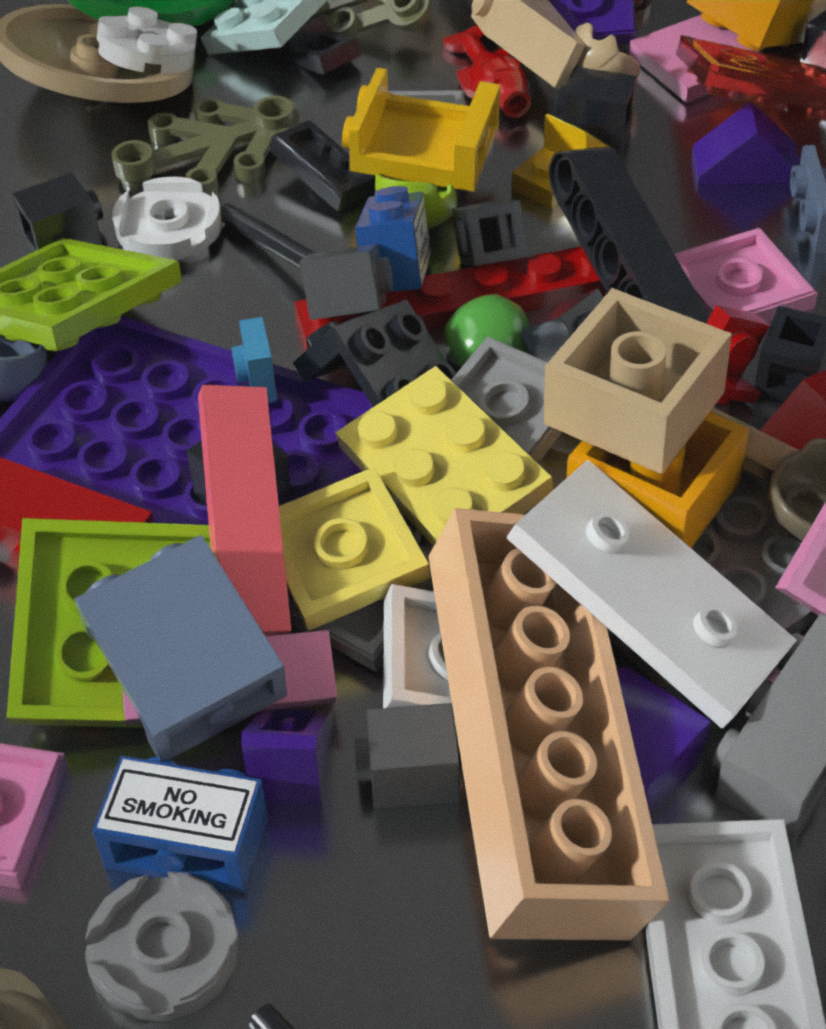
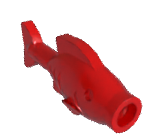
(492, 68)

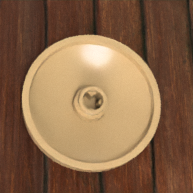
(59, 52)

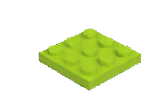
(77, 288)
(55, 666)

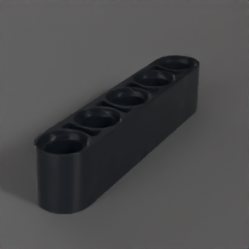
(620, 230)

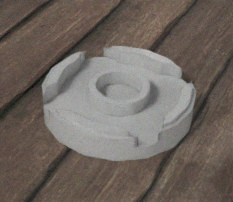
(161, 947)

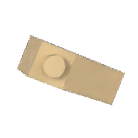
(531, 34)

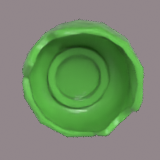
(480, 318)

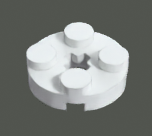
(138, 40)
(142, 223)

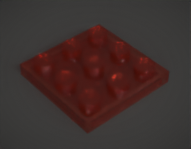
(769, 77)

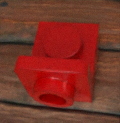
(746, 336)

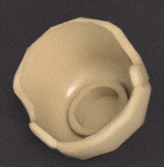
(604, 54)

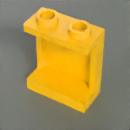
(420, 136)

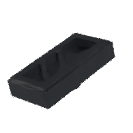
(322, 165)

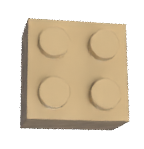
(636, 379)

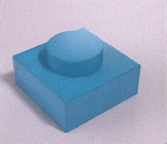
(253, 357)

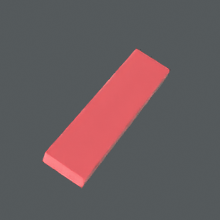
(245, 500)

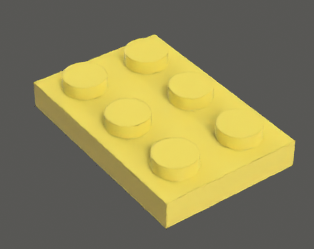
(442, 455)

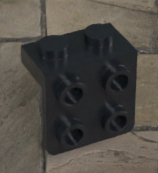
(379, 347)

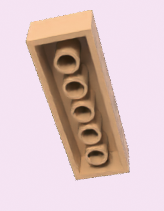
(541, 745)

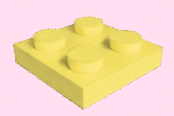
(347, 548)

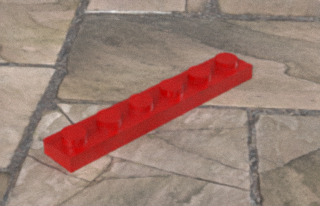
(529, 281)

